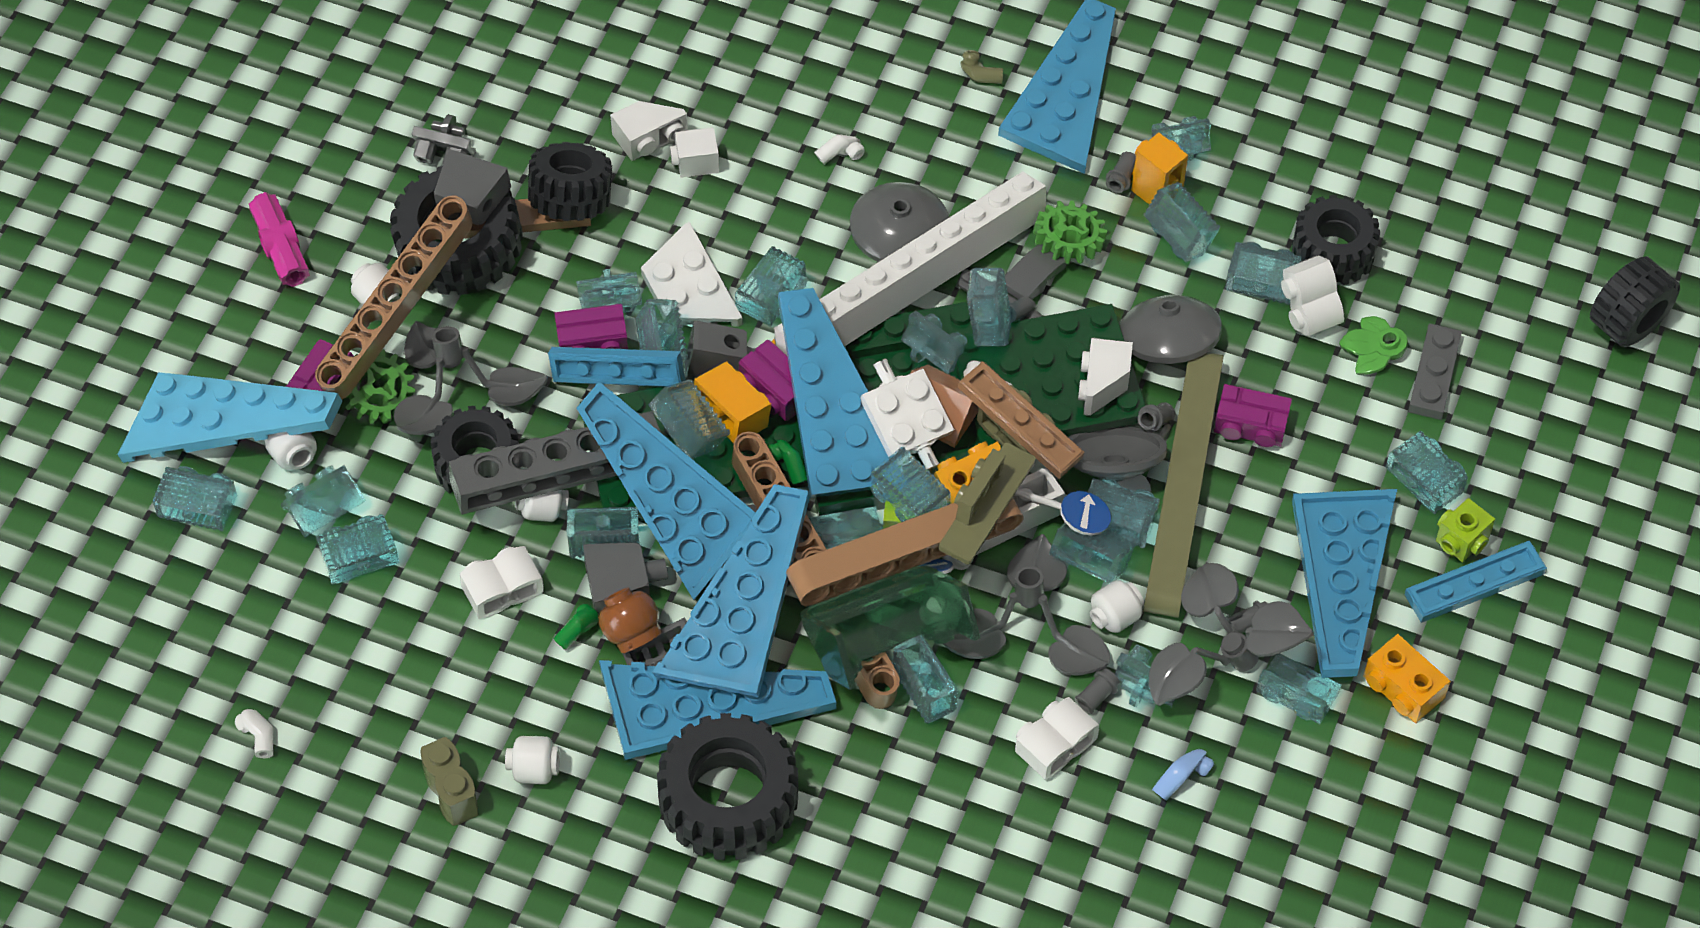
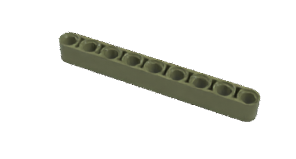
(1183, 486)

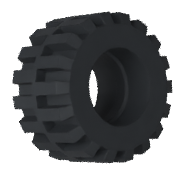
(569, 181)
(1343, 220)
(1634, 301)
(469, 431)

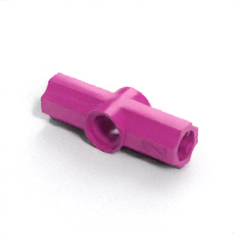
(279, 239)

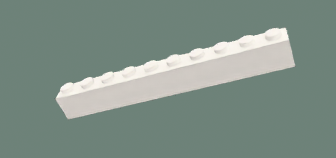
(932, 258)

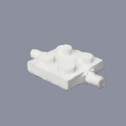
(906, 413)

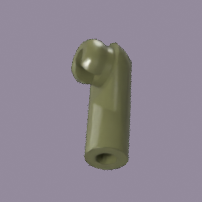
(976, 70)

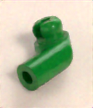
(792, 460)
(583, 620)

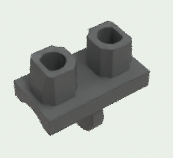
(429, 141)

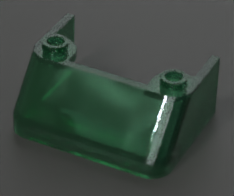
(886, 615)

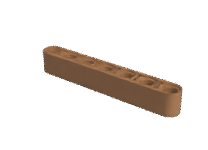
(395, 281)
(882, 554)

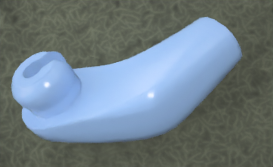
(1181, 770)

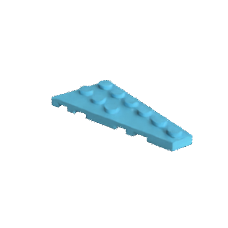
(215, 413)

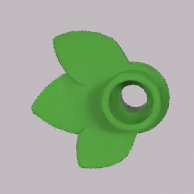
(1371, 344)

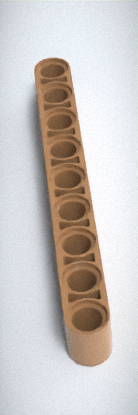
(765, 467)

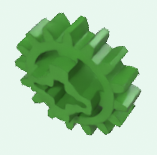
(1069, 232)
(383, 397)

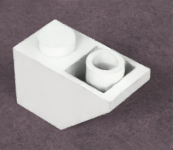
(646, 127)
(1107, 373)

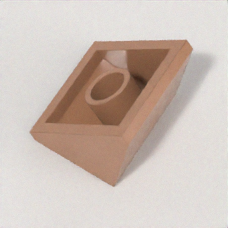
(955, 403)

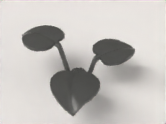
(443, 347)
(1031, 574)
(1213, 586)

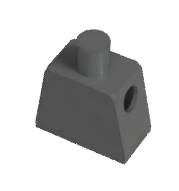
(475, 181)
(713, 345)
(617, 567)

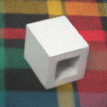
(695, 152)

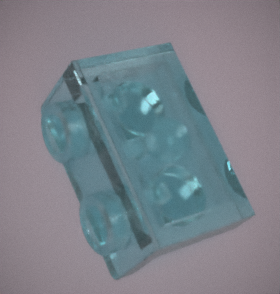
(323, 500)
(846, 526)
(1298, 688)

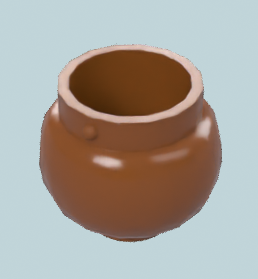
(629, 619)

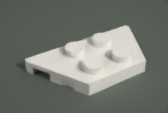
(686, 274)

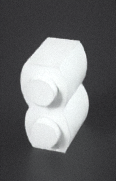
(1312, 296)
(501, 581)
(1056, 737)

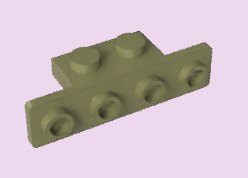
(985, 500)

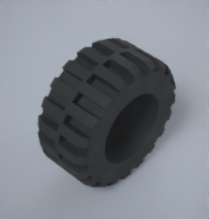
(474, 260)
(720, 744)

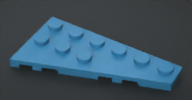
(1063, 96)
(827, 389)
(679, 500)
(1341, 558)
(738, 613)
(655, 708)

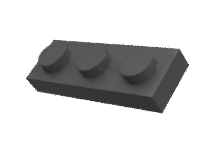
(1435, 371)

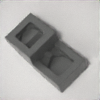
(1032, 272)

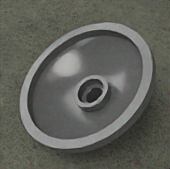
(882, 229)
(1171, 329)
(1119, 452)

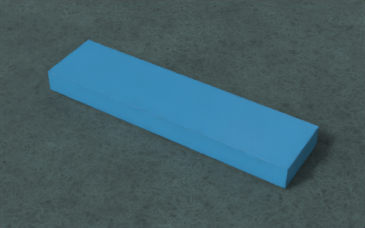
(616, 366)
(1475, 581)

